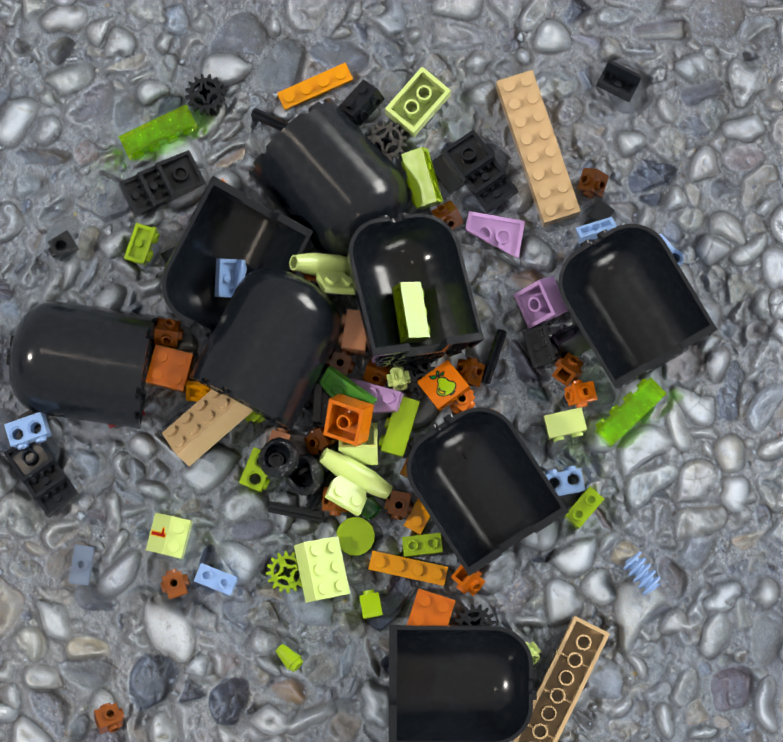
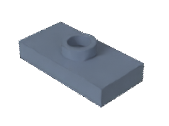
(81, 565)

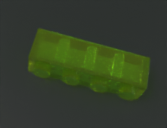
(158, 132)
(630, 412)

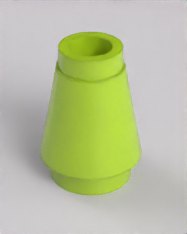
(289, 658)

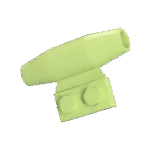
(330, 271)
(352, 482)

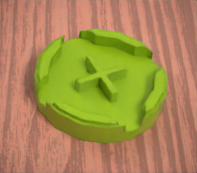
(355, 536)

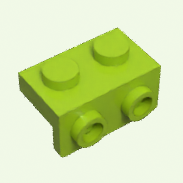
(141, 244)

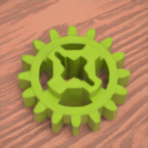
(275, 577)

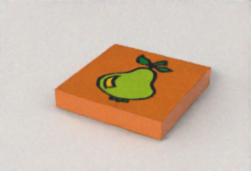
(443, 385)

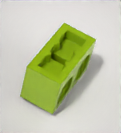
(251, 469)
(583, 507)
(422, 544)

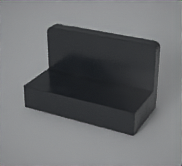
(448, 173)
(571, 341)
(320, 406)

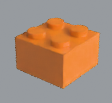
(170, 368)
(348, 419)
(430, 609)

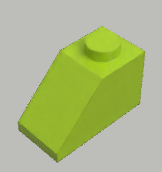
(370, 604)

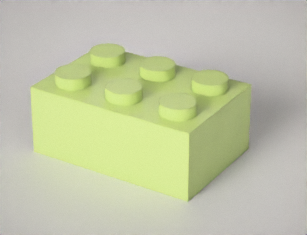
(417, 102)
(321, 569)

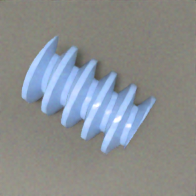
(641, 573)

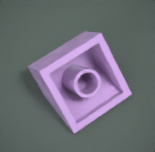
(540, 302)

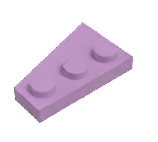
(498, 231)
(387, 399)

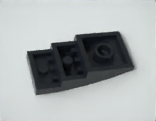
(482, 171)
(161, 183)
(43, 477)

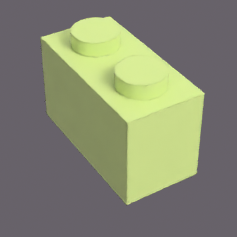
(564, 424)

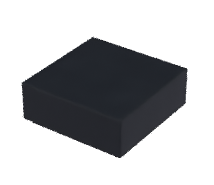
(601, 211)

